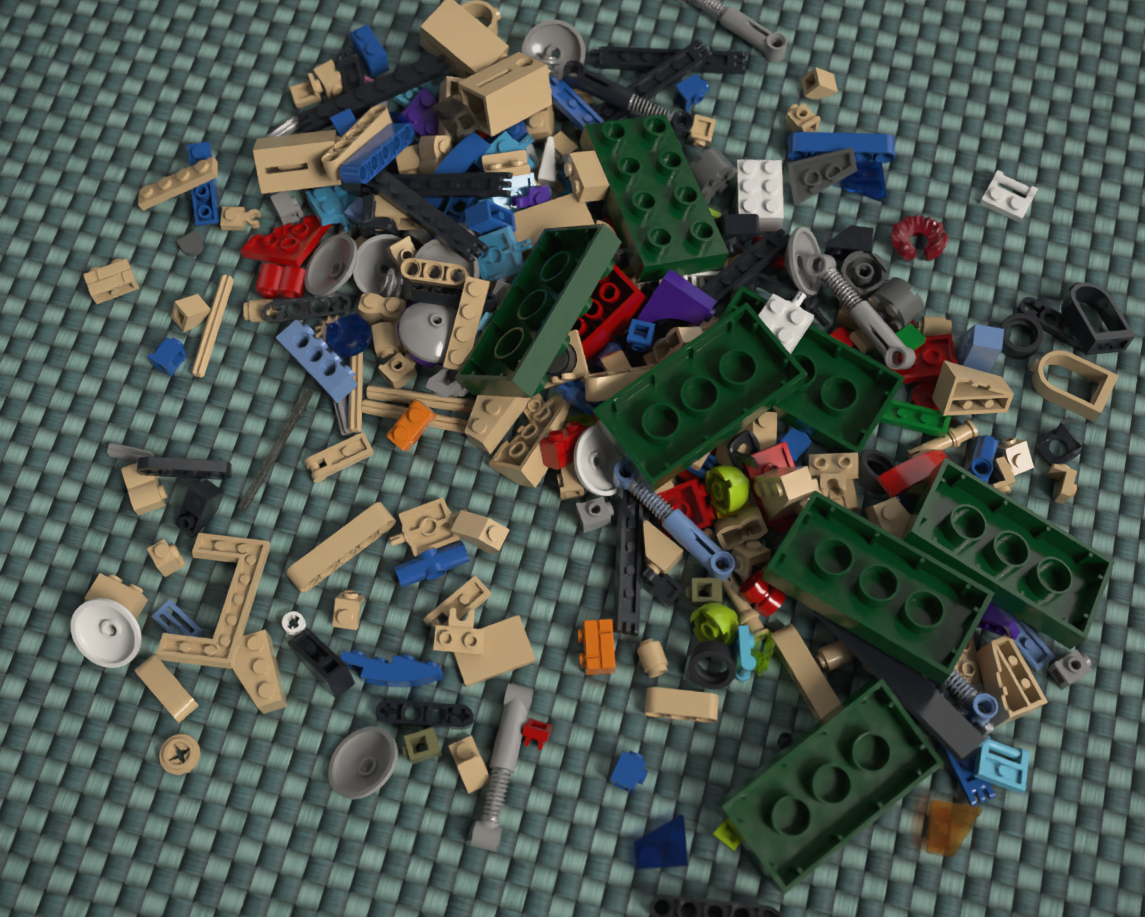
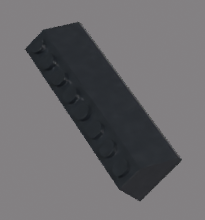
(919, 694)

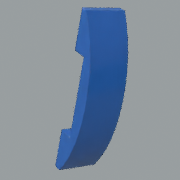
(459, 160)

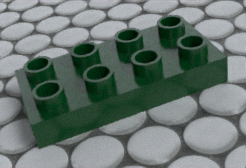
(654, 198)
(539, 311)
(842, 388)
(698, 397)
(1011, 550)
(878, 587)
(829, 785)

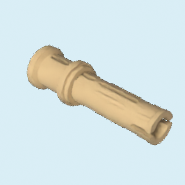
(953, 439)
(747, 615)

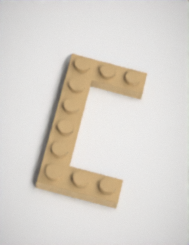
(223, 648)

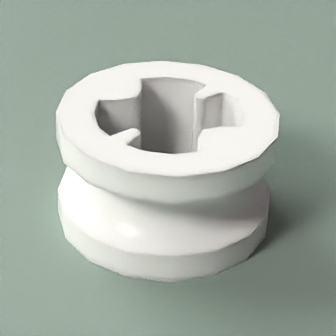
(293, 615)

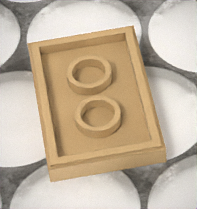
(504, 650)

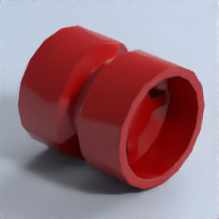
(762, 594)

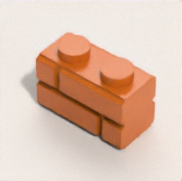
(411, 425)
(598, 647)

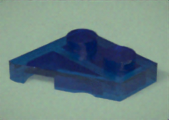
(867, 181)
(663, 847)

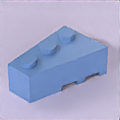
(980, 347)

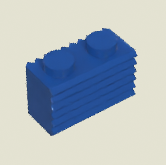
(369, 50)
(488, 217)

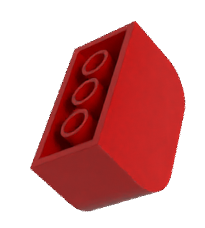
(612, 310)

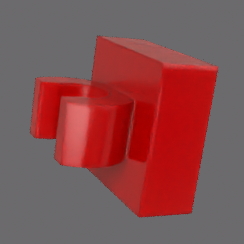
(537, 730)

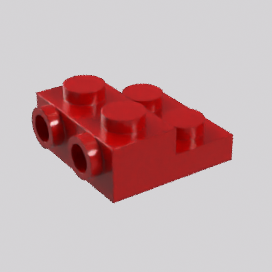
(690, 499)

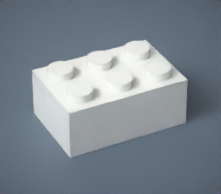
(760, 191)

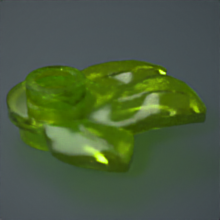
(763, 658)

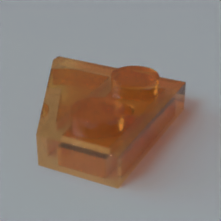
(949, 826)

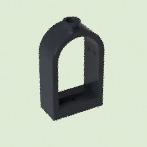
(775, 287)
(1094, 343)

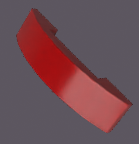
(910, 473)

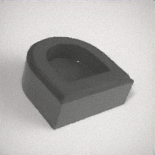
(191, 244)

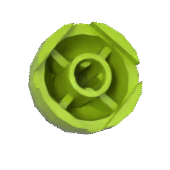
(727, 487)
(715, 622)

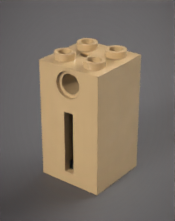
(461, 39)
(507, 92)
(293, 161)
(555, 213)

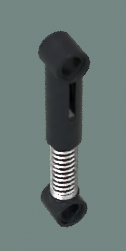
(622, 96)

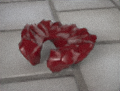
(917, 226)

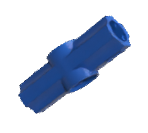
(983, 457)
(432, 564)

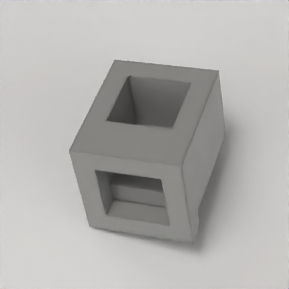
(286, 208)
(590, 520)
(1065, 674)

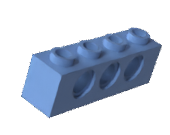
(294, 340)

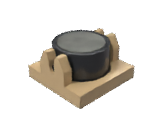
(568, 362)

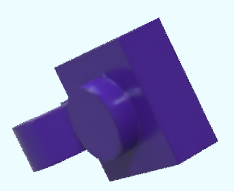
(534, 196)

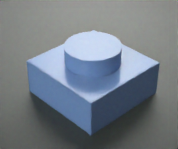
(355, 211)

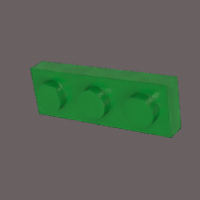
(916, 418)

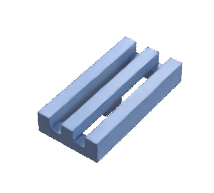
(162, 610)

